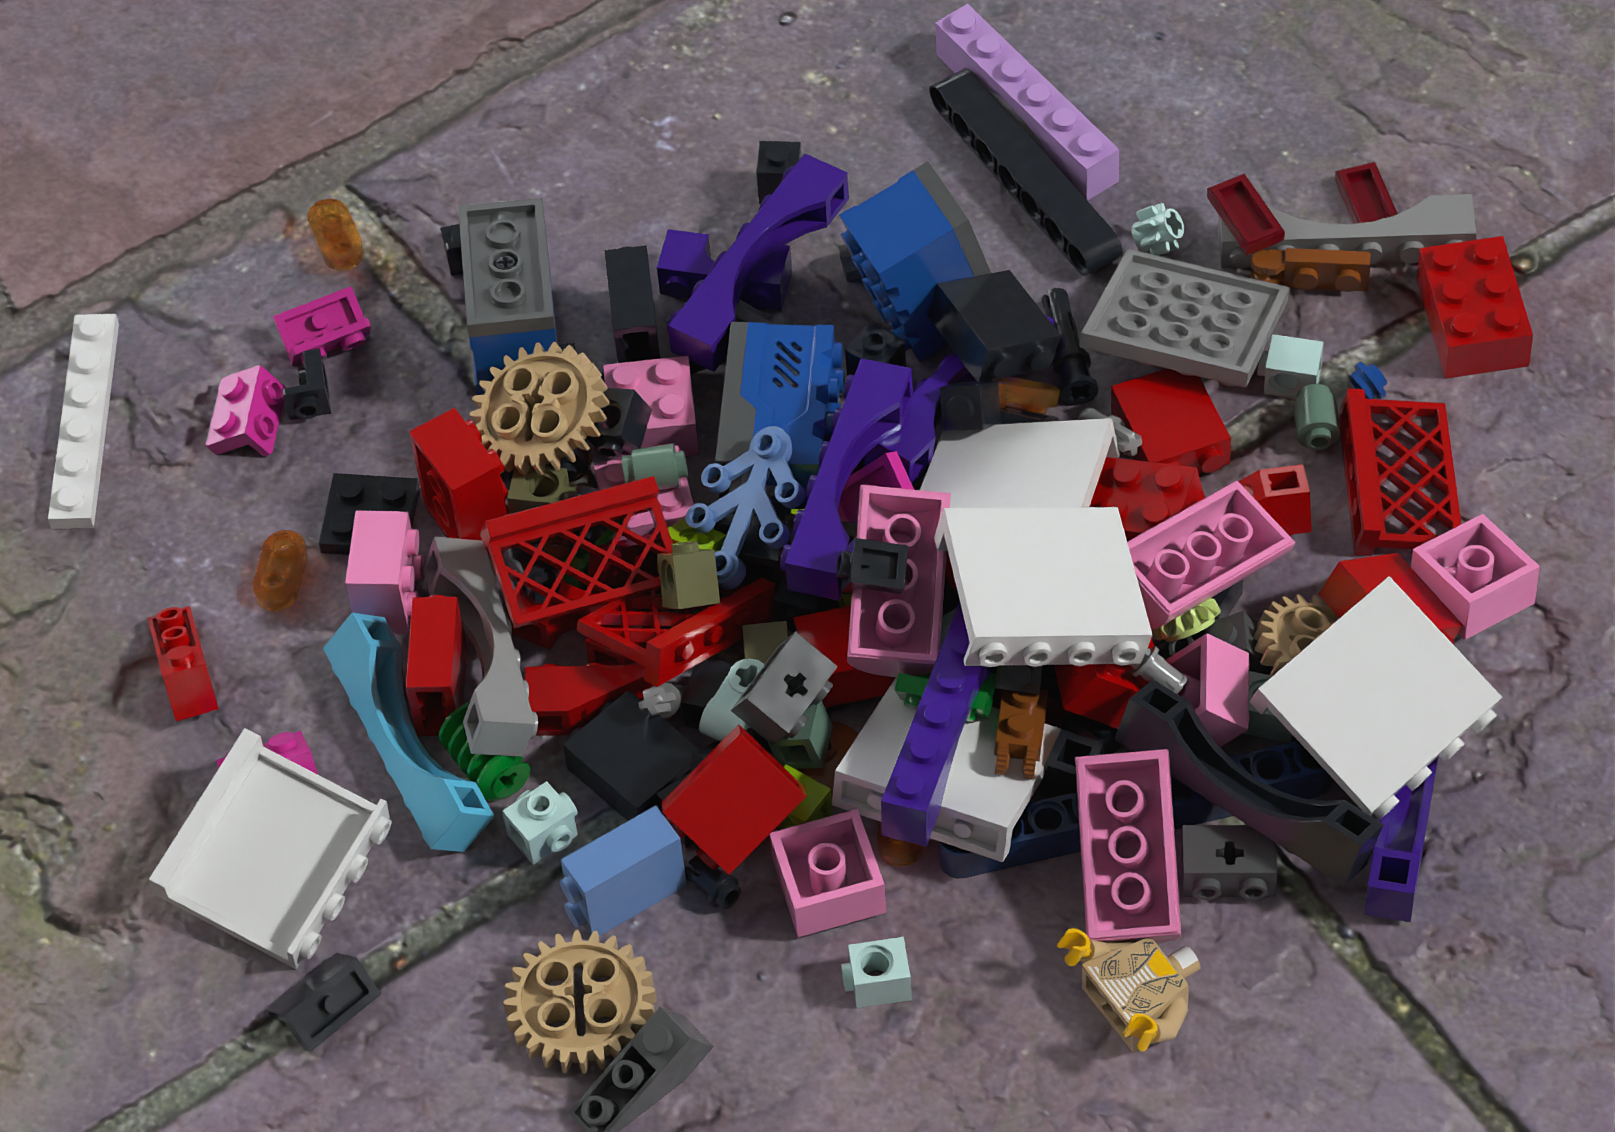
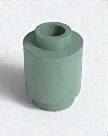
(1316, 417)
(656, 461)

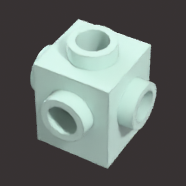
(541, 822)

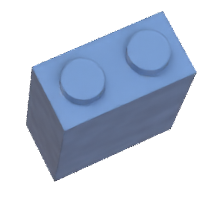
(623, 872)

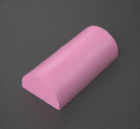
(1204, 552)
(892, 629)
(1128, 847)

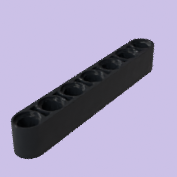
(1026, 172)

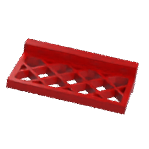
(1363, 465)
(560, 520)
(693, 635)

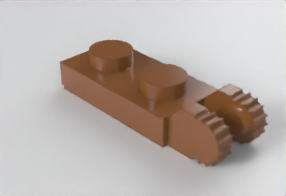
(1313, 268)
(1020, 730)

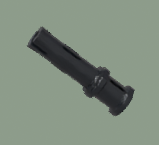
(1070, 360)

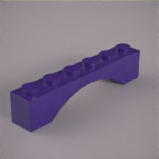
(801, 204)
(872, 411)
(917, 436)
(924, 763)
(1399, 853)

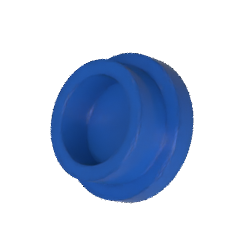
(1369, 379)

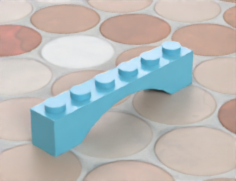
(370, 669)

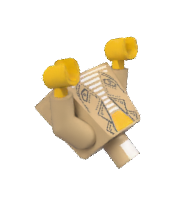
(1134, 985)

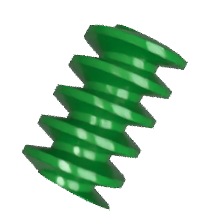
(495, 774)

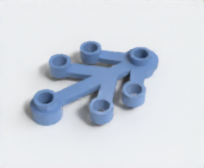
(748, 499)

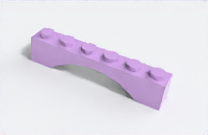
(1066, 134)

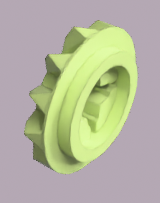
(1189, 622)

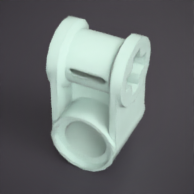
(717, 718)

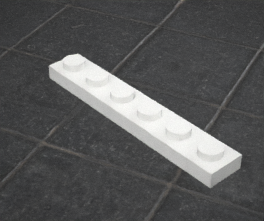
(83, 421)

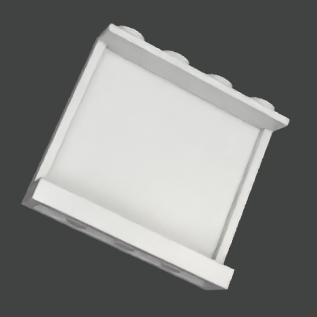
(1022, 464)
(1045, 586)
(1379, 698)
(976, 804)
(270, 851)

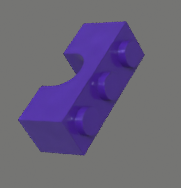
(688, 259)

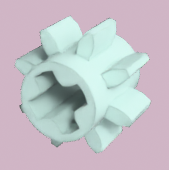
(1157, 229)

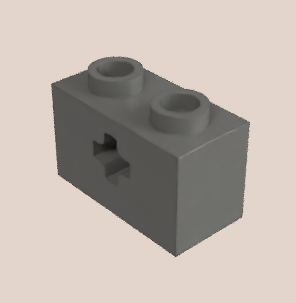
(791, 666)
(1227, 862)

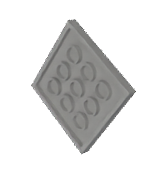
(1185, 318)

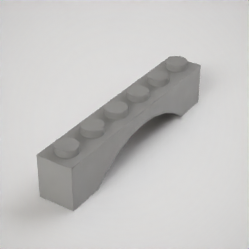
(1389, 240)
(499, 710)

